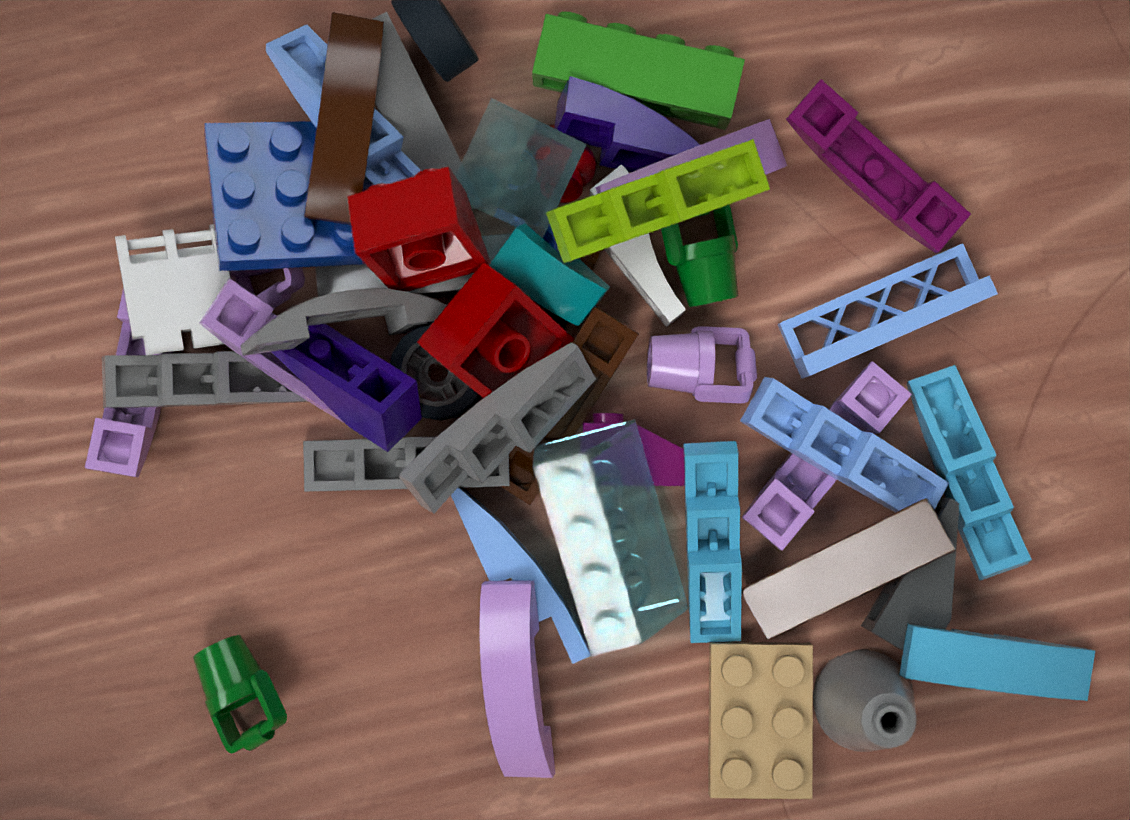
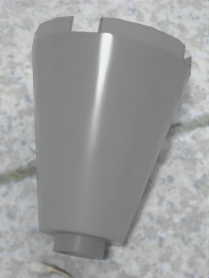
(864, 702)

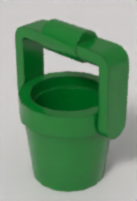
(708, 266)
(231, 681)

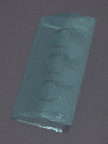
(610, 535)

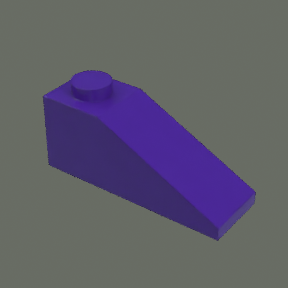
(356, 385)

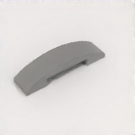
(401, 310)

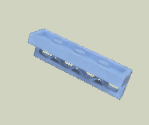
(897, 326)

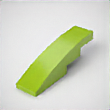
(658, 200)

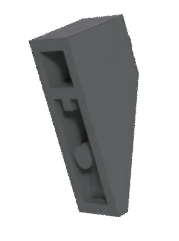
(922, 595)

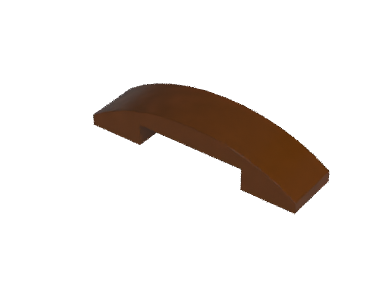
(344, 116)
(604, 345)

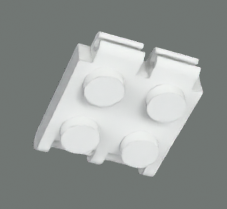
(170, 288)

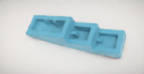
(965, 460)
(713, 541)
(996, 663)

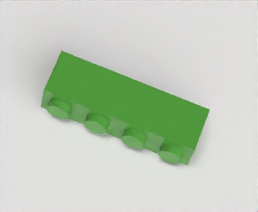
(655, 72)

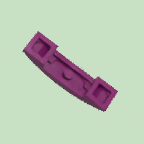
(874, 170)

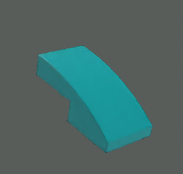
(538, 270)

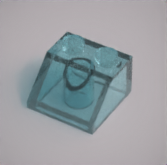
(517, 167)

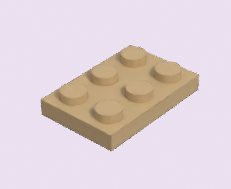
(760, 720)

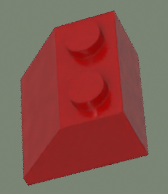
(417, 230)
(491, 332)

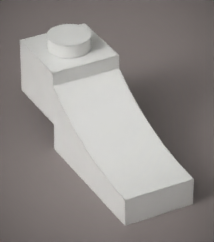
(642, 269)

